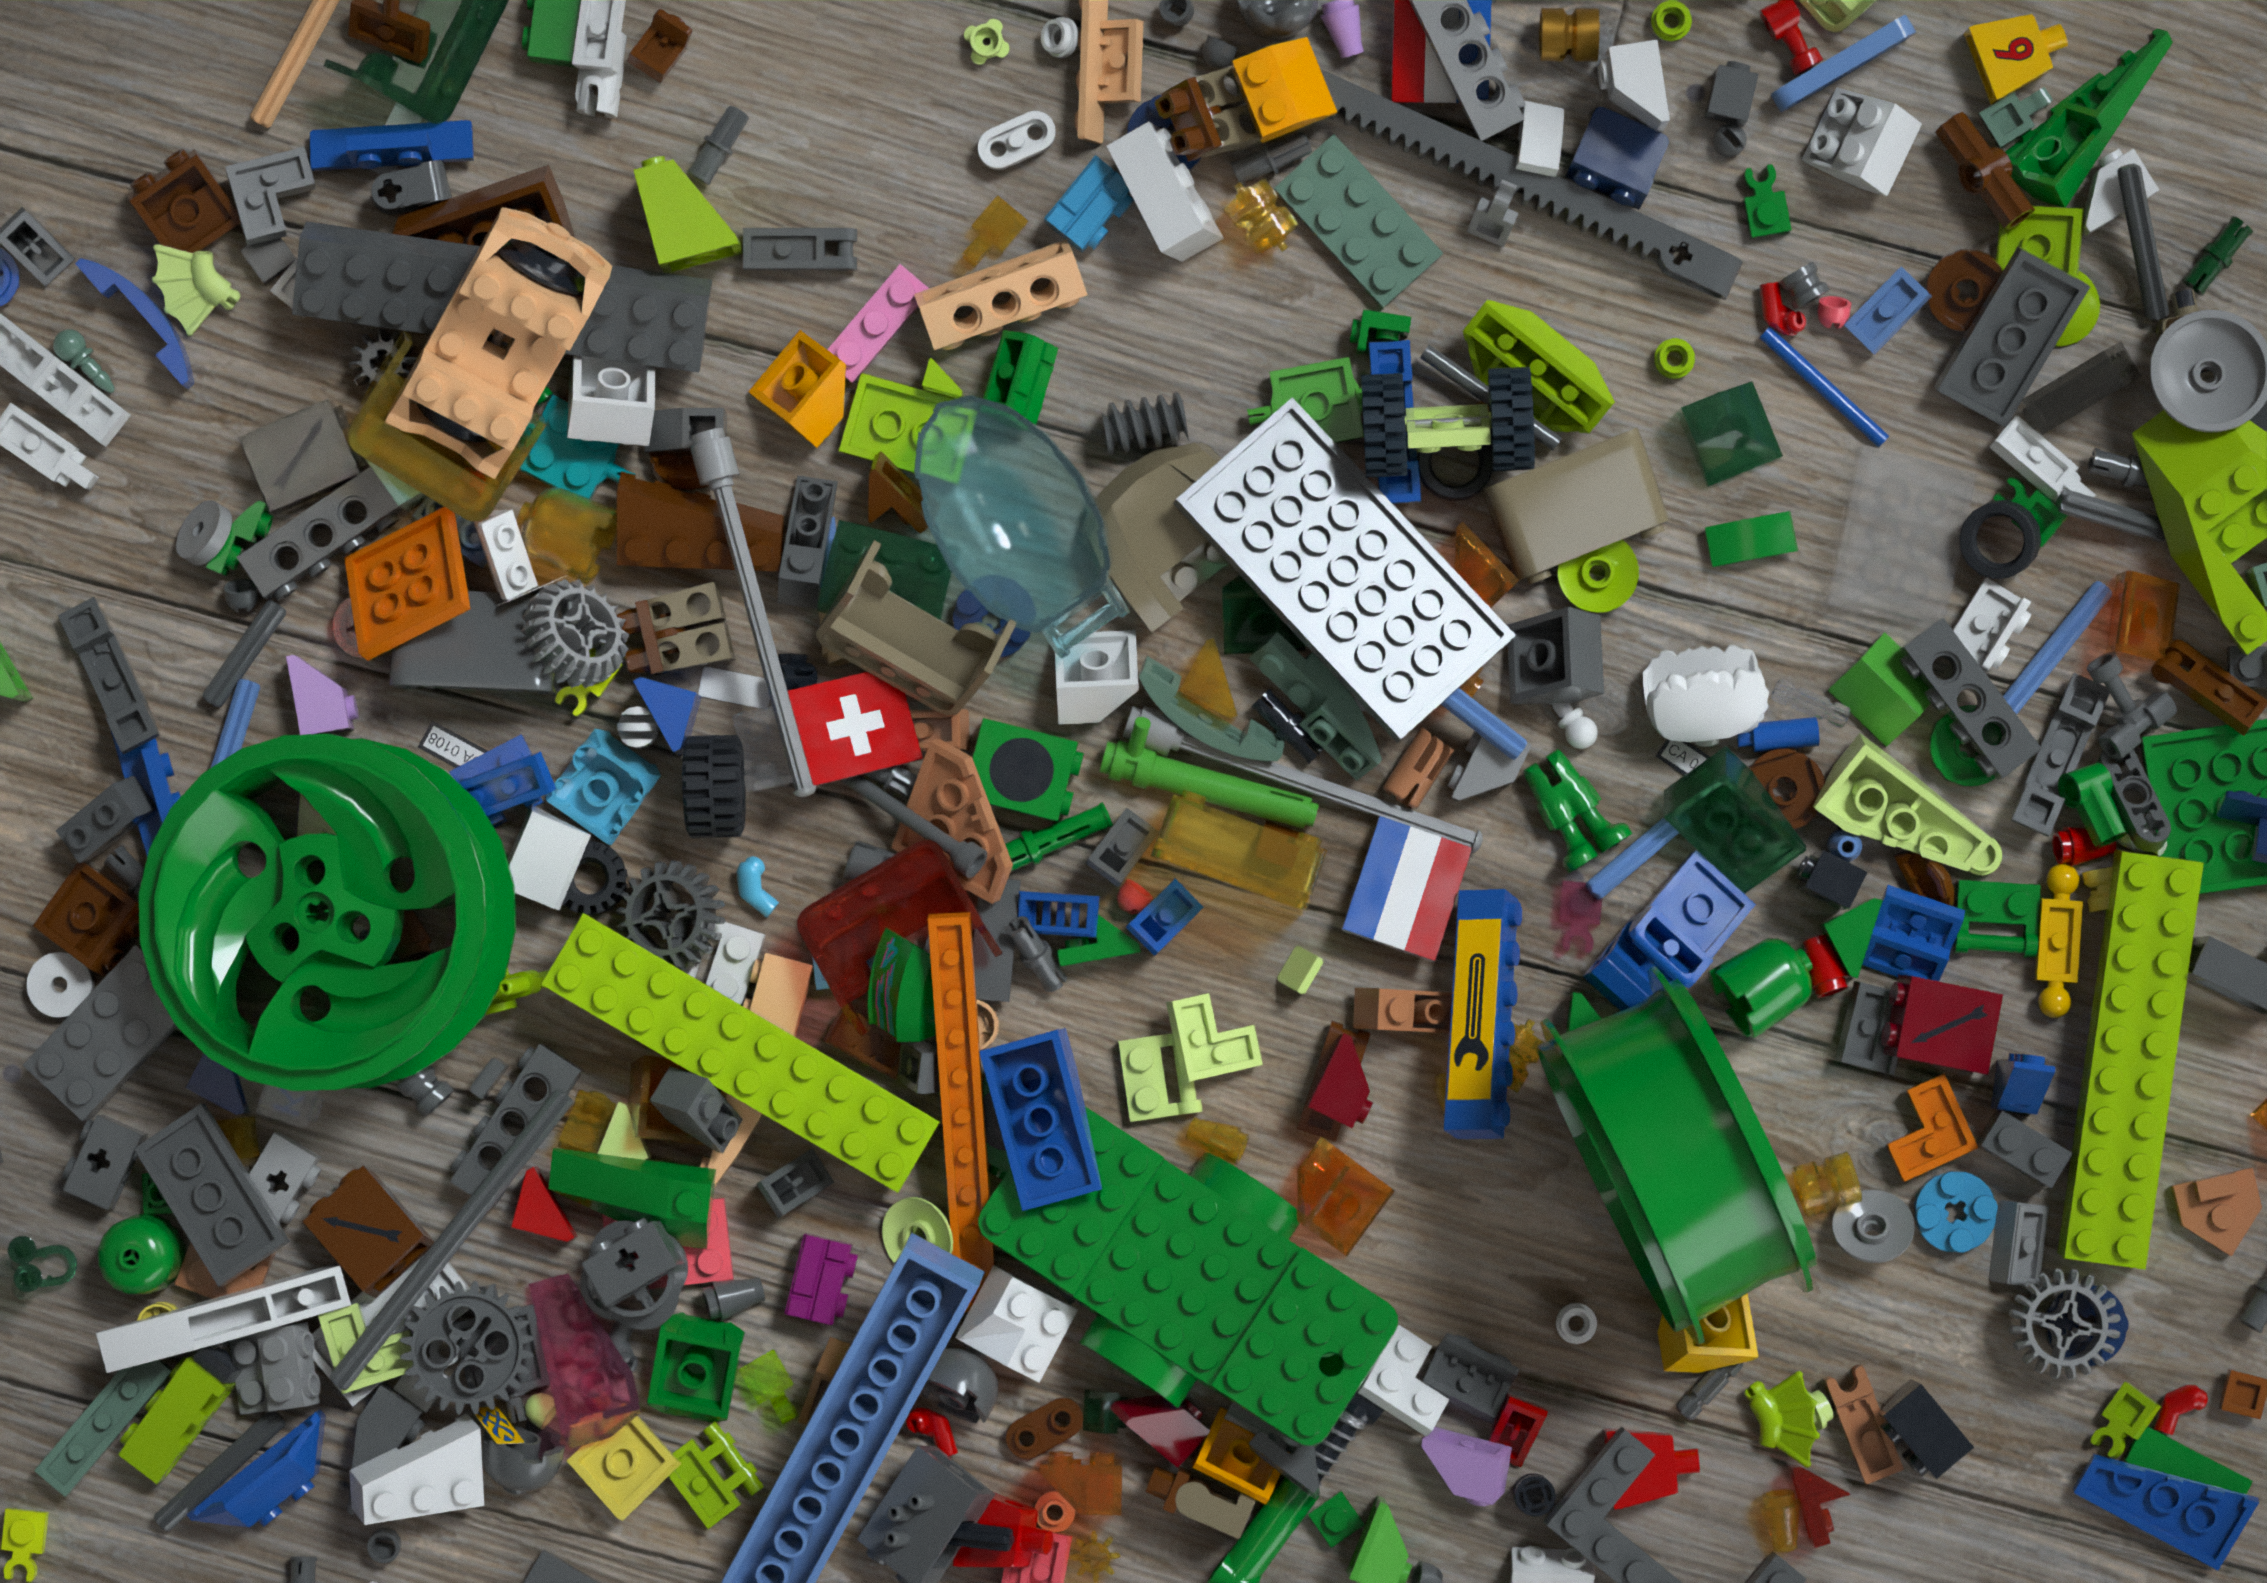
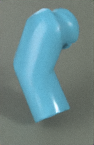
(750, 886)

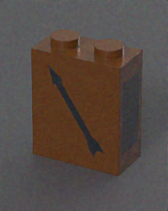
(368, 1231)

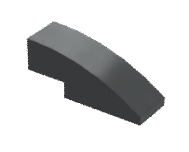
(994, 973)

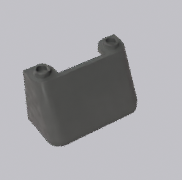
(475, 651)

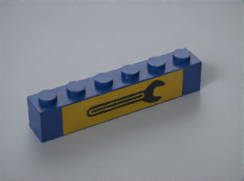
(1482, 1014)

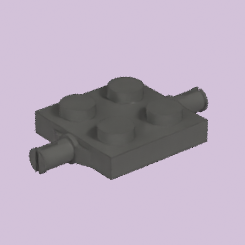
(496, 1344)

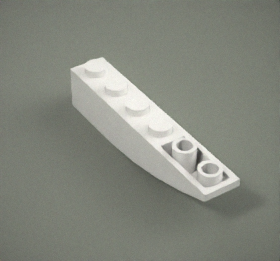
(224, 1318)

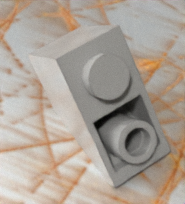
(1485, 769)

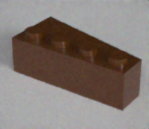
(686, 531)

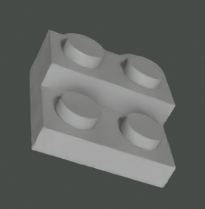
(275, 1369)

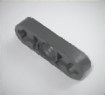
(2132, 814)

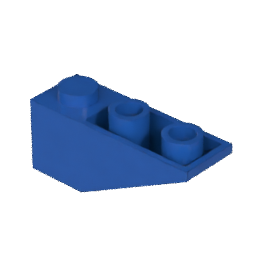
(2021, 1083)

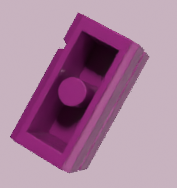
(820, 1279)

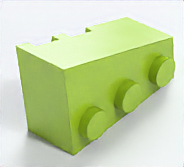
(173, 1420)

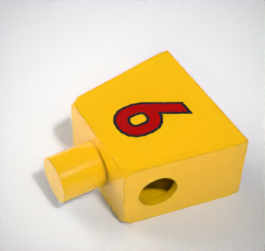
(2012, 53)

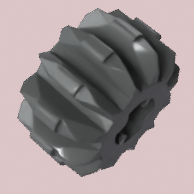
(373, 355)

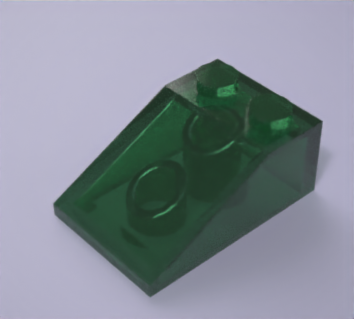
(1732, 820)

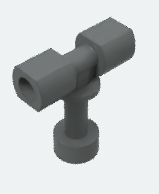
(2132, 715)

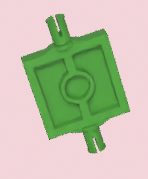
(1324, 392)

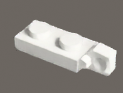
(43, 448)
(2038, 460)

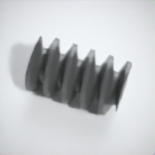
(1144, 423)

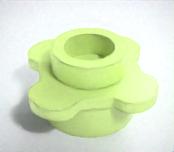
(982, 52)

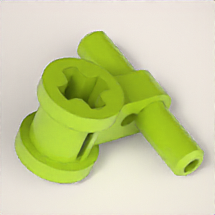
(515, 987)

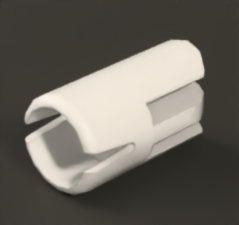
(637, 727)

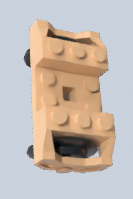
(523, 292)

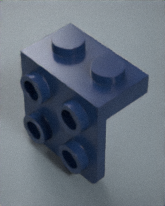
(1618, 157)

